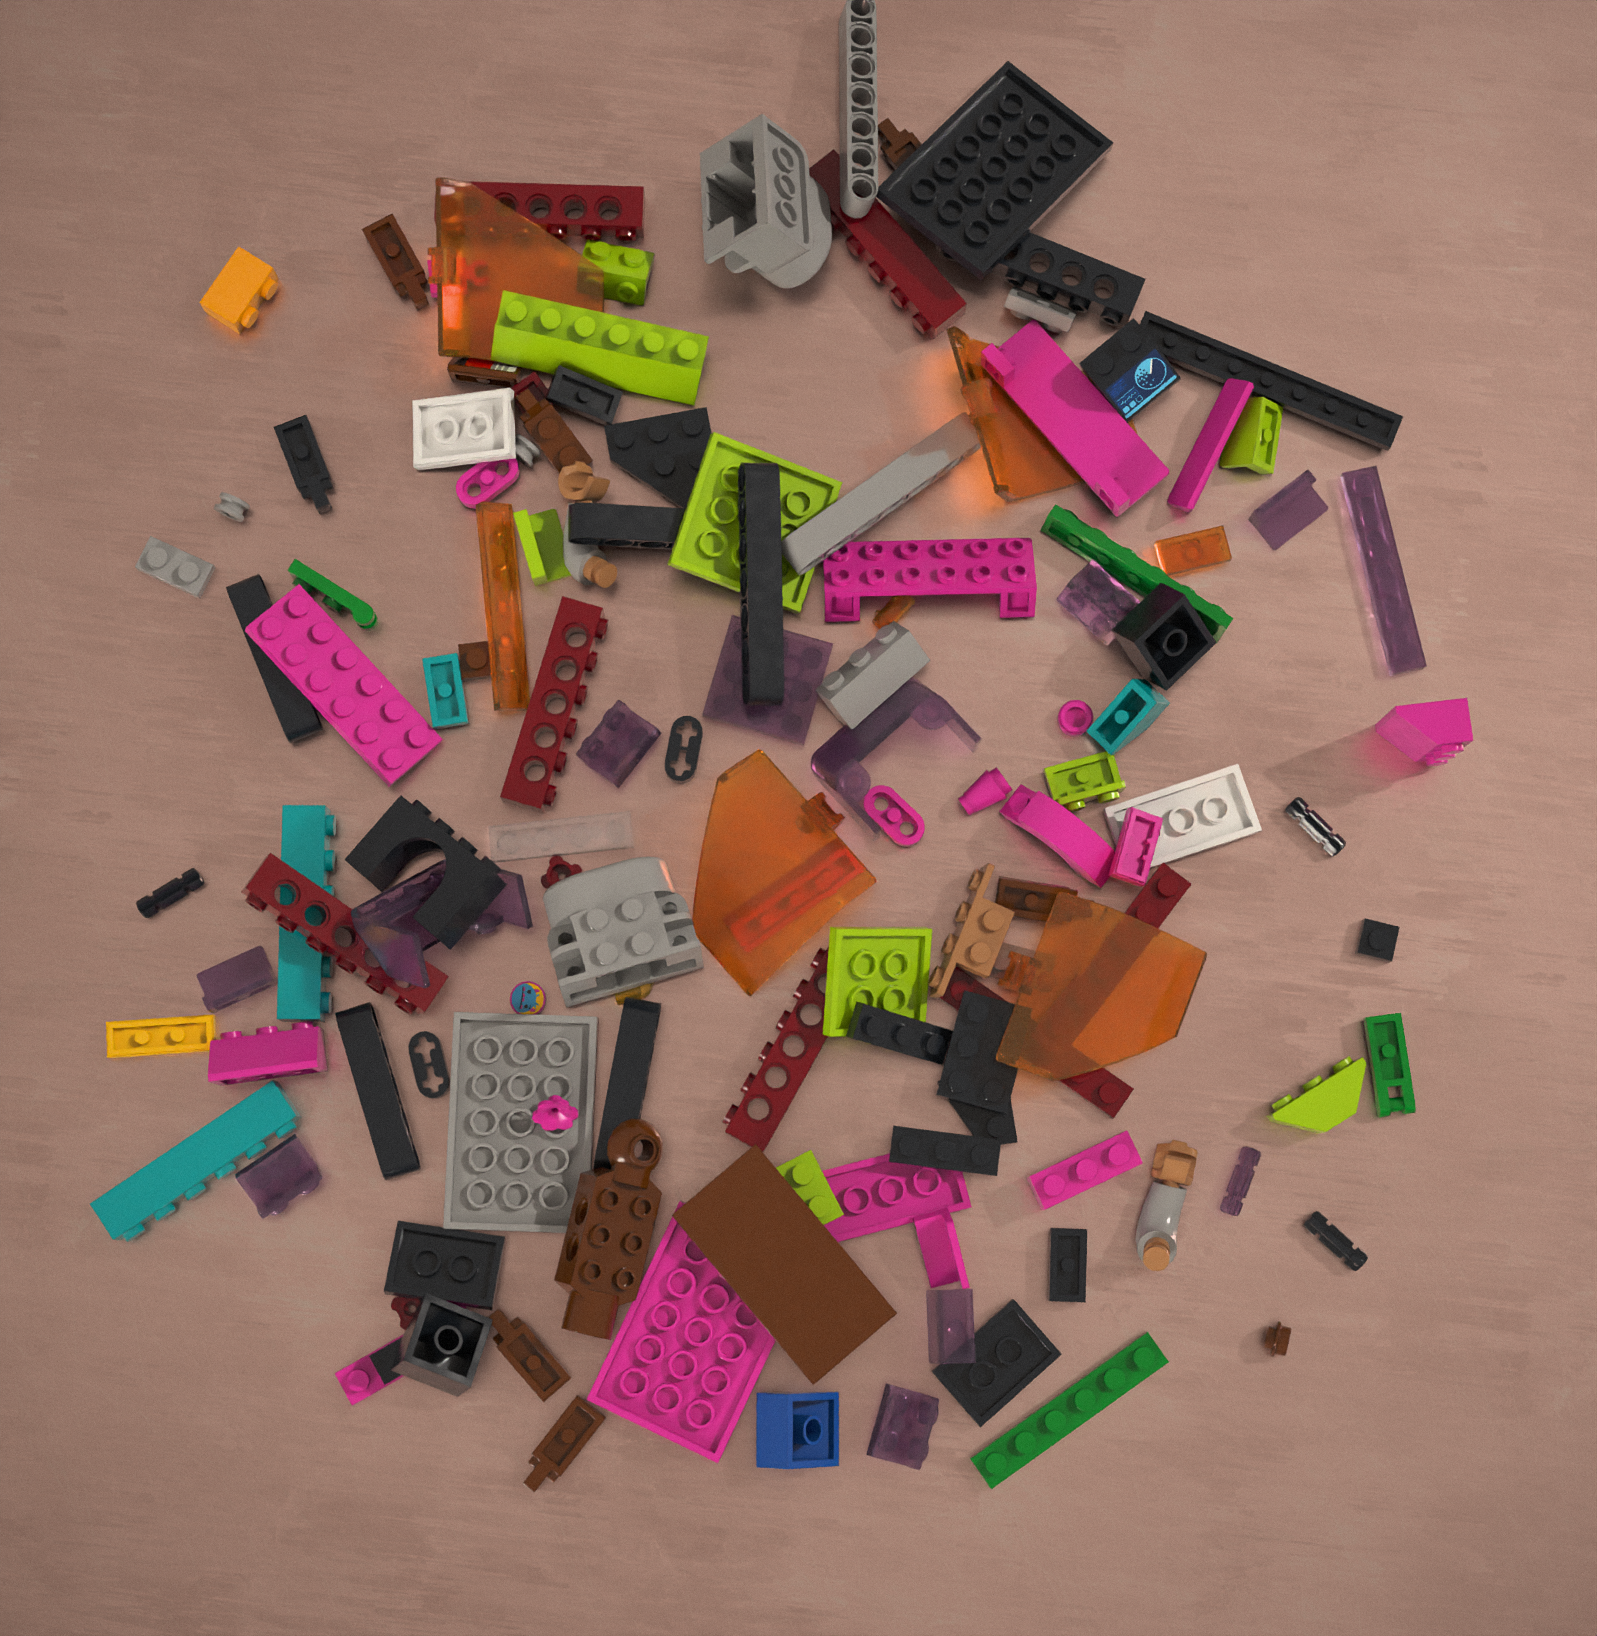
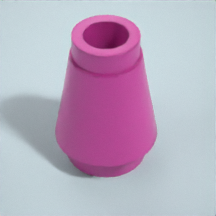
(985, 791)

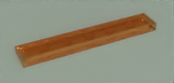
(503, 606)

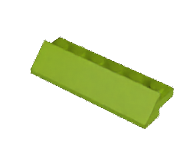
(599, 346)

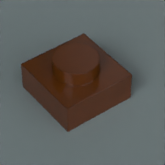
(474, 660)

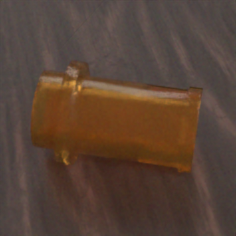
(893, 610)

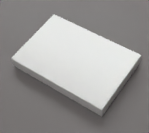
(464, 429)

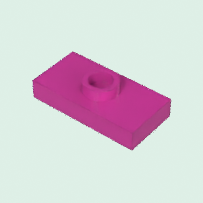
(1136, 847)

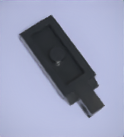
(305, 461)

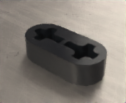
(675, 747)
(420, 1066)

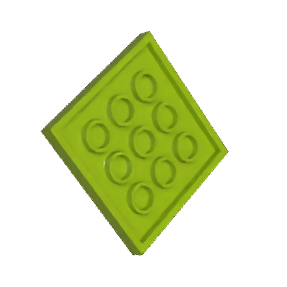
(710, 526)

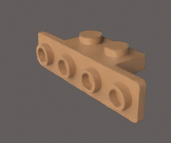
(977, 935)

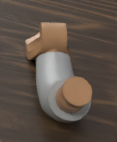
(585, 562)
(1161, 1211)

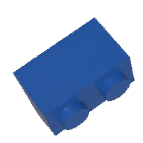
(797, 1430)

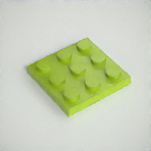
(878, 969)

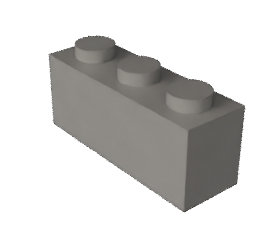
(872, 674)

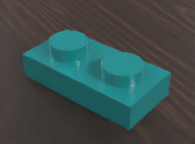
(445, 691)

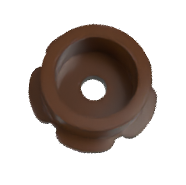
(1277, 1339)

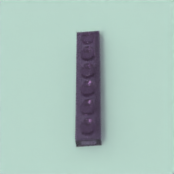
(1383, 570)

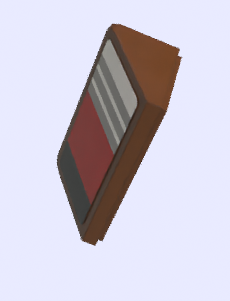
(484, 372)

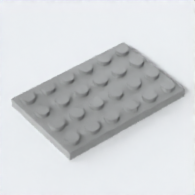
(499, 1161)

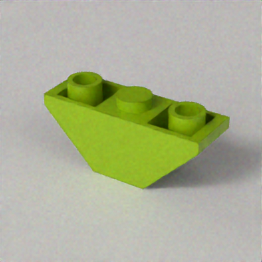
(1324, 1101)

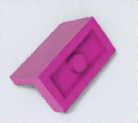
(940, 1248)

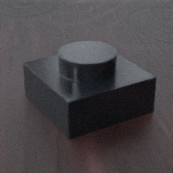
(1377, 940)

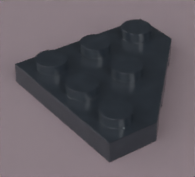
(662, 451)

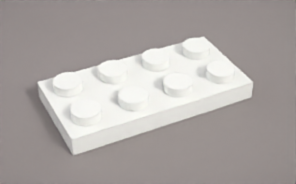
(1194, 814)

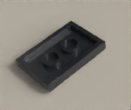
(971, 1065)
(446, 1264)
(1008, 1358)

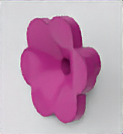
(555, 1114)

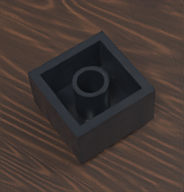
(1163, 636)

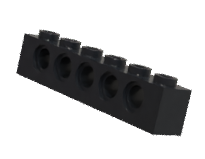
(1063, 261)

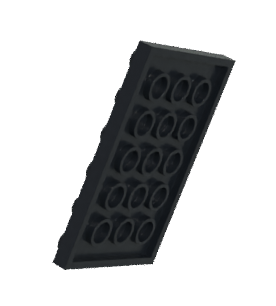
(994, 170)

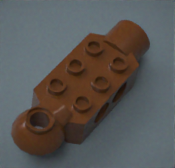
(610, 1231)

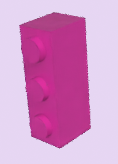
(1084, 1170)

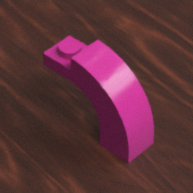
(1062, 832)

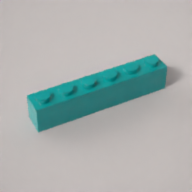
(301, 968)
(195, 1161)

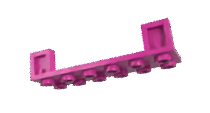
(1074, 417)
(930, 569)

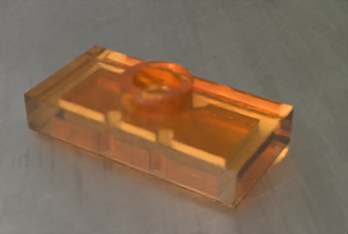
(1193, 550)

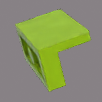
(1254, 437)
(542, 545)

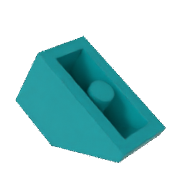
(1128, 715)

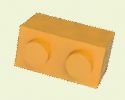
(240, 291)

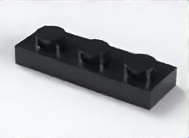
(899, 1033)
(945, 1150)

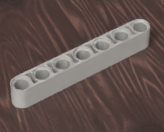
(857, 118)
(880, 494)

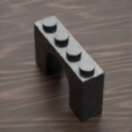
(467, 883)

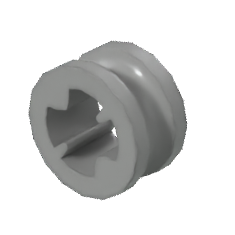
(525, 450)
(231, 507)

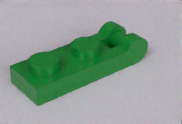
(334, 596)
(1389, 1063)

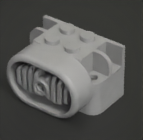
(764, 205)
(619, 929)

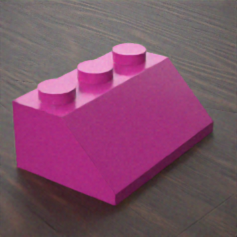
(1428, 730)
(267, 1054)

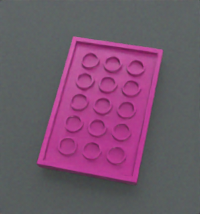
(684, 1351)

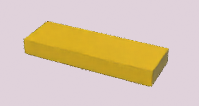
(160, 1036)

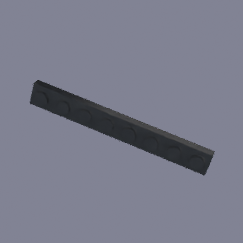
(1273, 382)

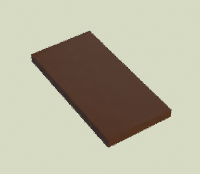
(784, 1264)

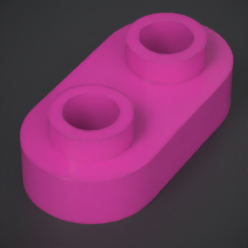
(485, 477)
(894, 815)

